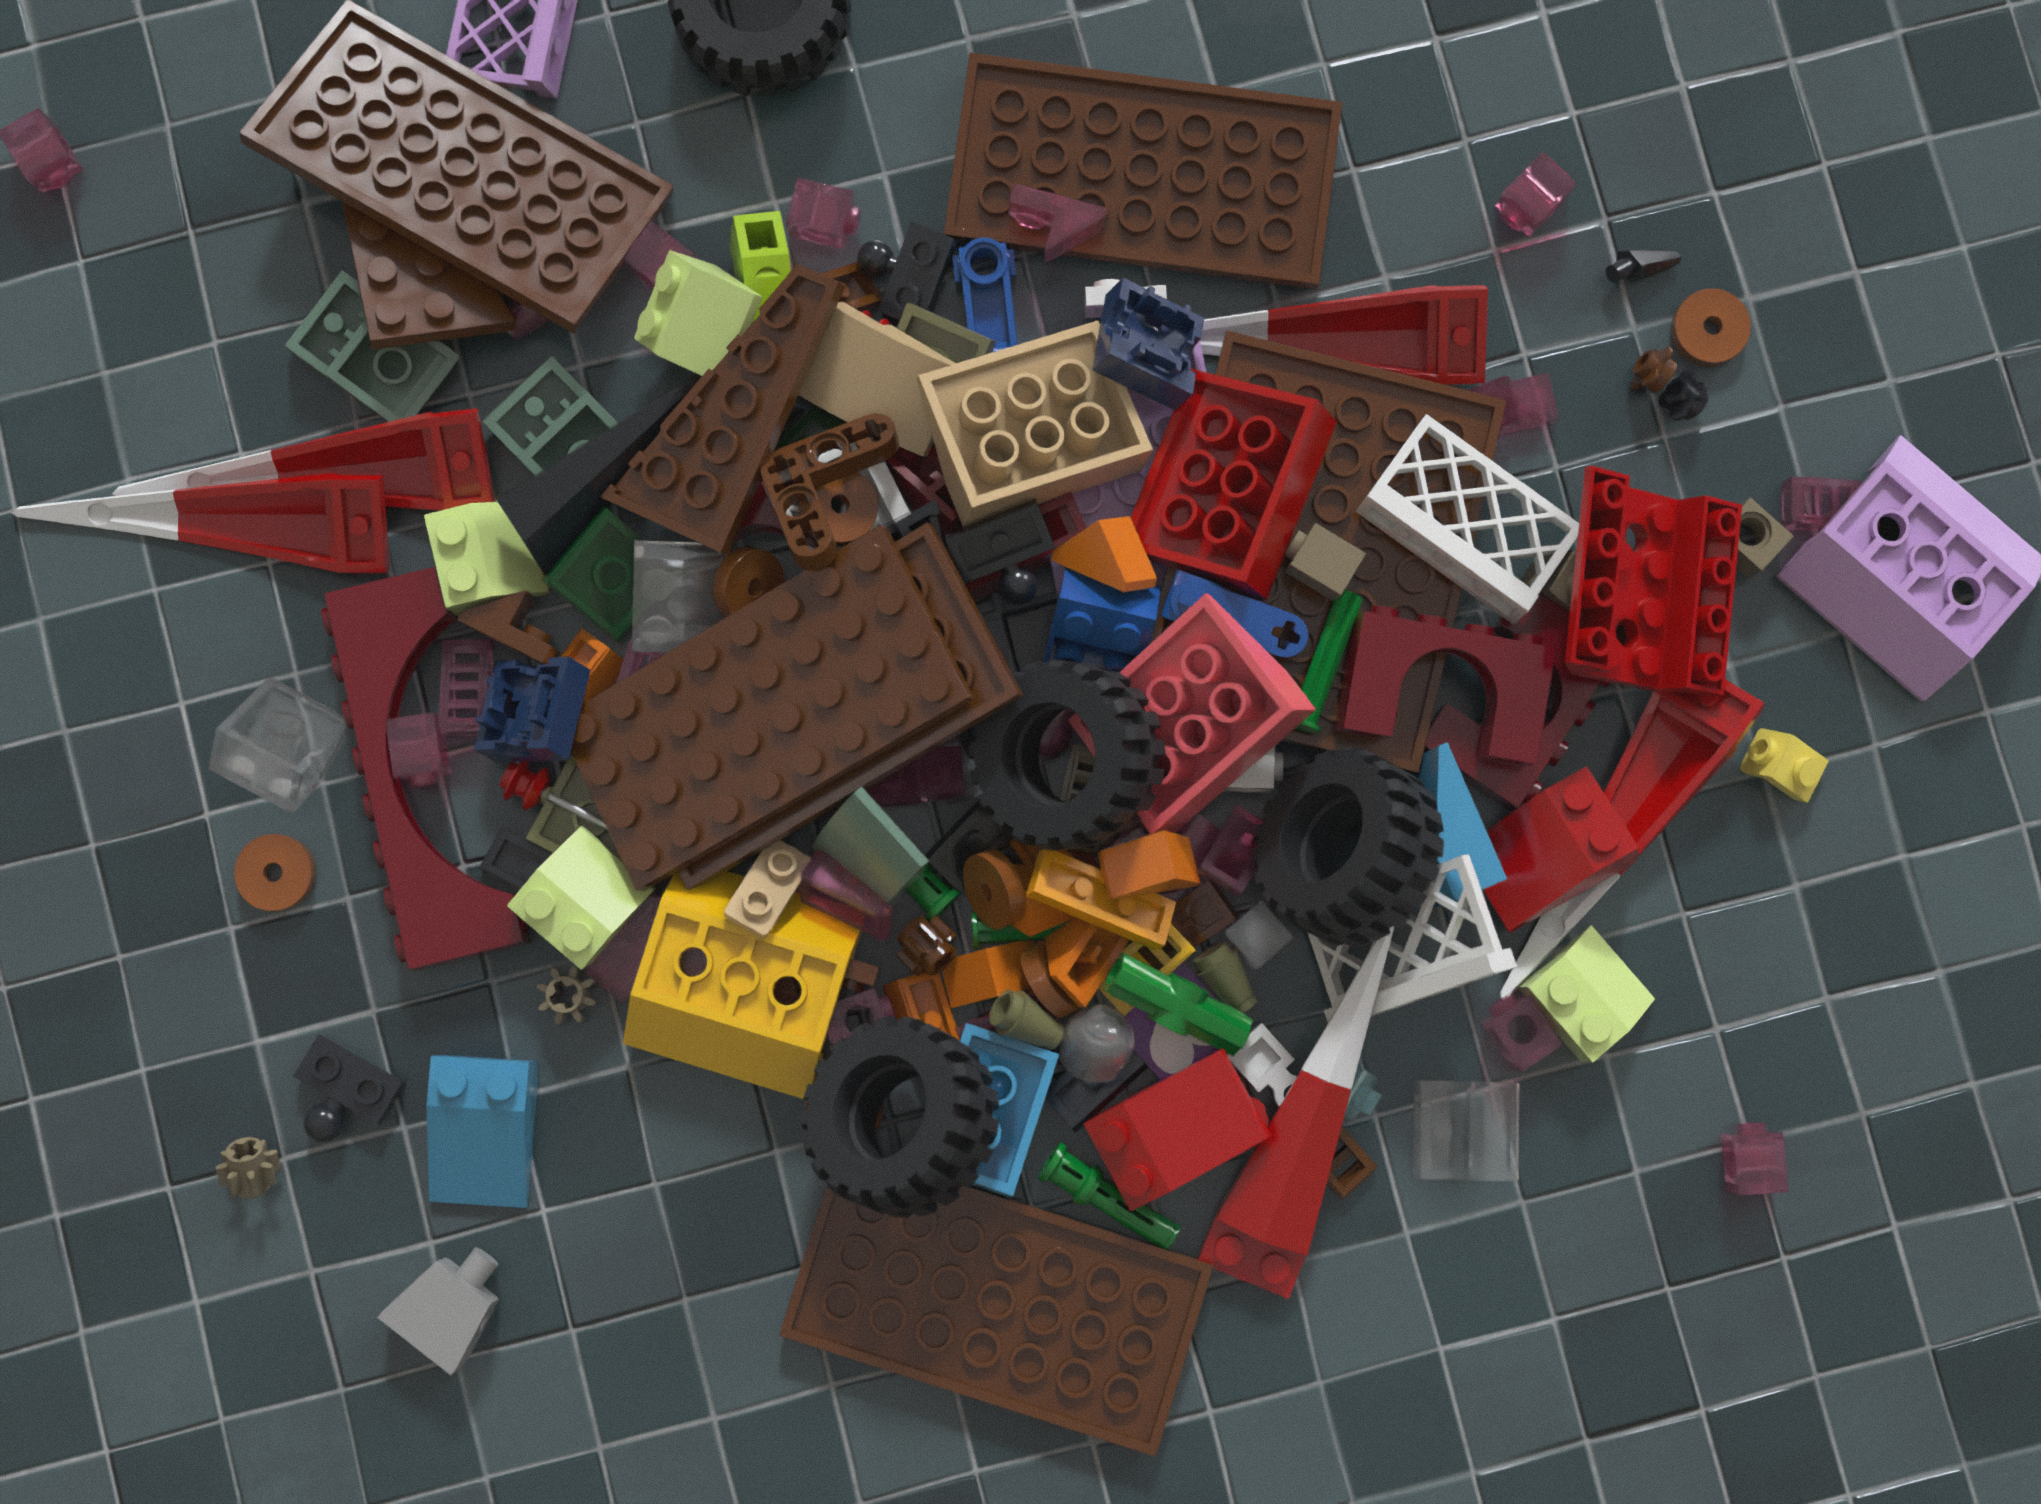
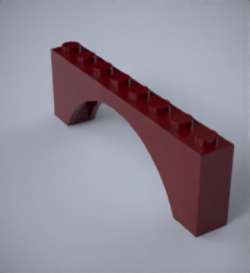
(379, 641)

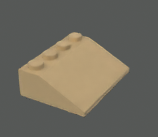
(1030, 424)

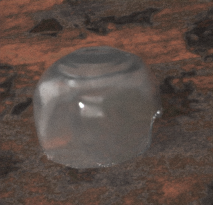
(1097, 1043)

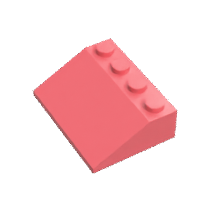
(1217, 709)

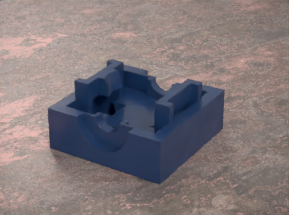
(1138, 354)
(546, 712)

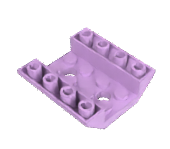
(1898, 594)

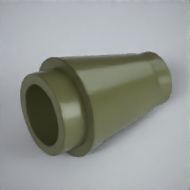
(1224, 976)
(1024, 1020)

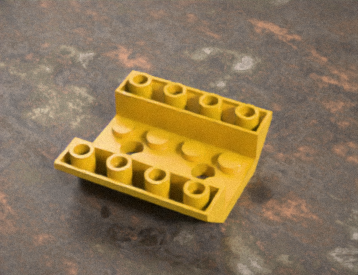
(729, 1011)

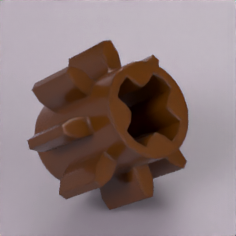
(926, 945)

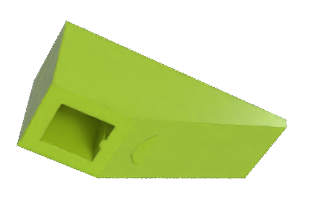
(759, 252)

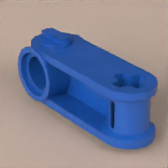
(990, 296)
(1252, 615)

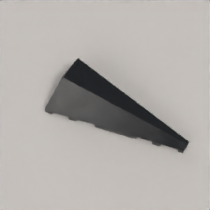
(566, 495)

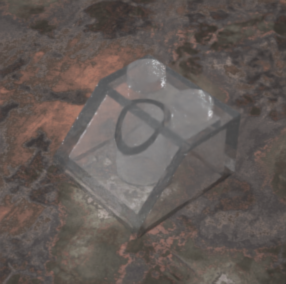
(672, 593)
(278, 744)

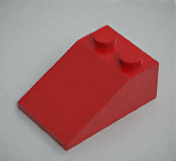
(1557, 849)
(1176, 1129)

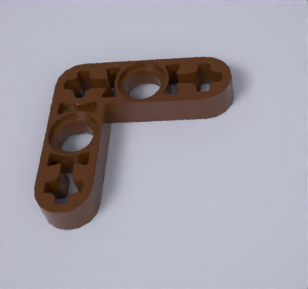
(809, 473)

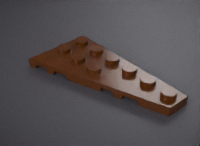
(415, 293)
(712, 445)

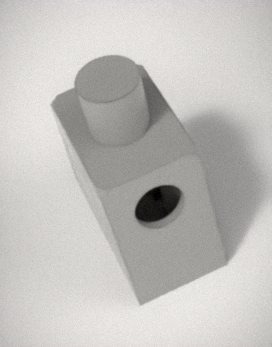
(445, 1309)

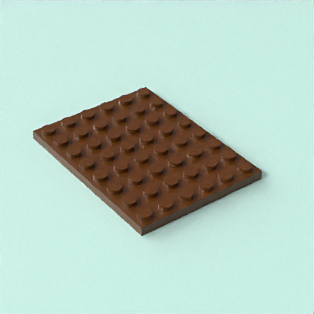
(1374, 419)

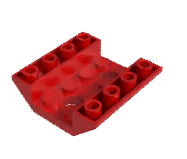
(1665, 591)

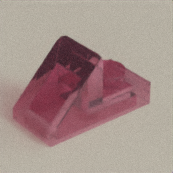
(1069, 219)
(1528, 401)
(1230, 856)

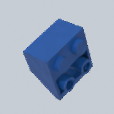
(1100, 622)

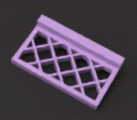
(546, 36)

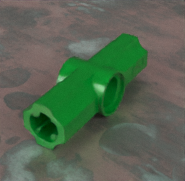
(1178, 1004)

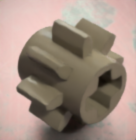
(555, 990)
(248, 1167)

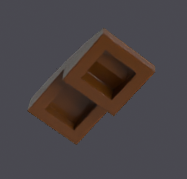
(1197, 919)

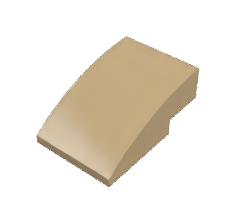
(870, 371)

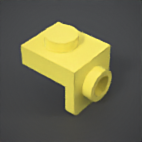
(1784, 763)

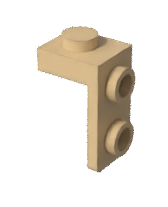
(767, 888)

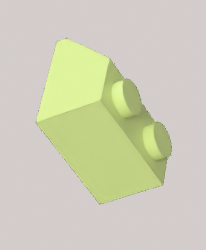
(695, 313)
(480, 556)
(579, 898)
(1588, 995)

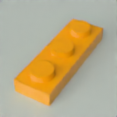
(1082, 893)

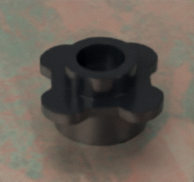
(1684, 396)

